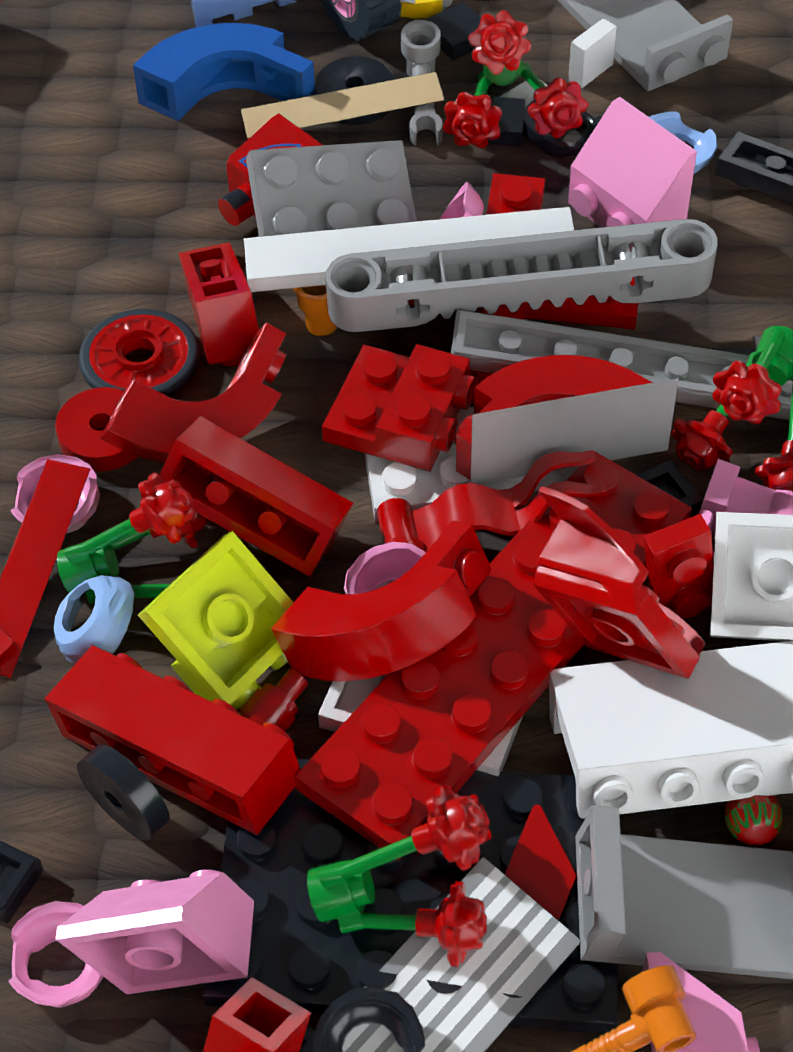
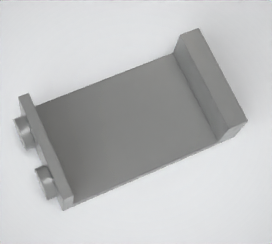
(656, 37)
(681, 898)

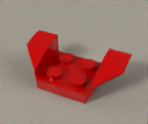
(601, 593)

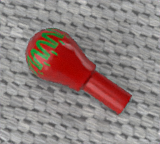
(754, 819)

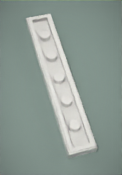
(304, 257)

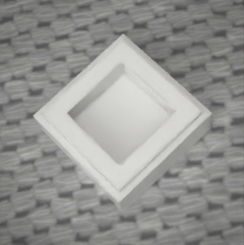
(592, 52)

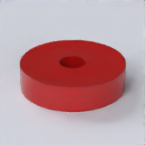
(78, 426)

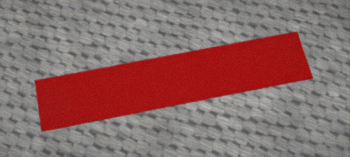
(36, 552)

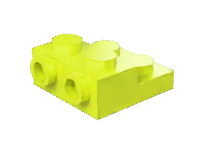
(221, 622)

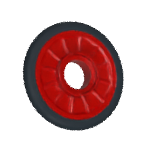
(167, 336)

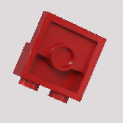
(401, 405)

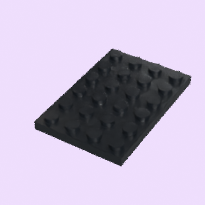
(319, 964)

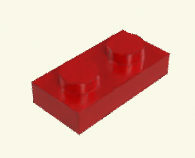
(681, 566)

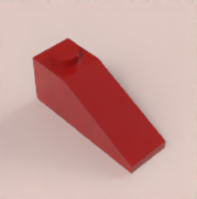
(220, 302)

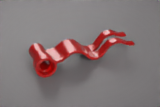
(483, 505)

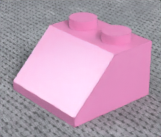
(631, 171)
(165, 932)

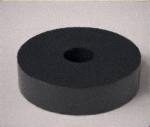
(352, 73)
(123, 791)

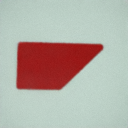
(541, 864)

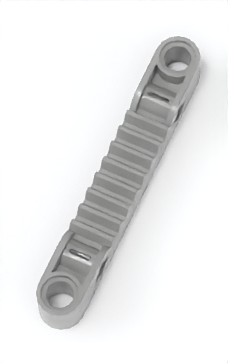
(666, 262)

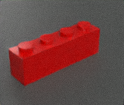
(177, 737)

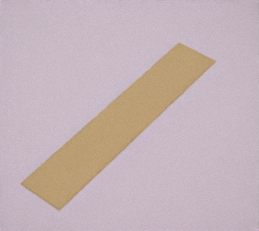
(348, 103)

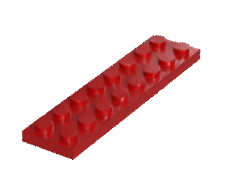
(457, 705)

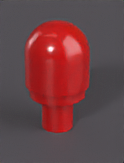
(276, 702)

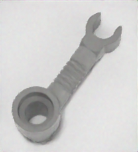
(420, 47)

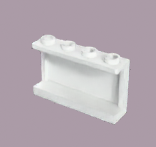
(676, 741)

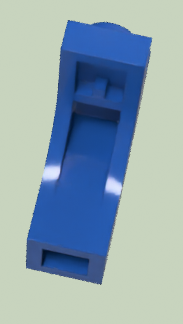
(217, 59)

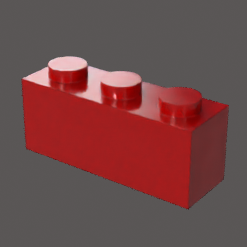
(256, 495)

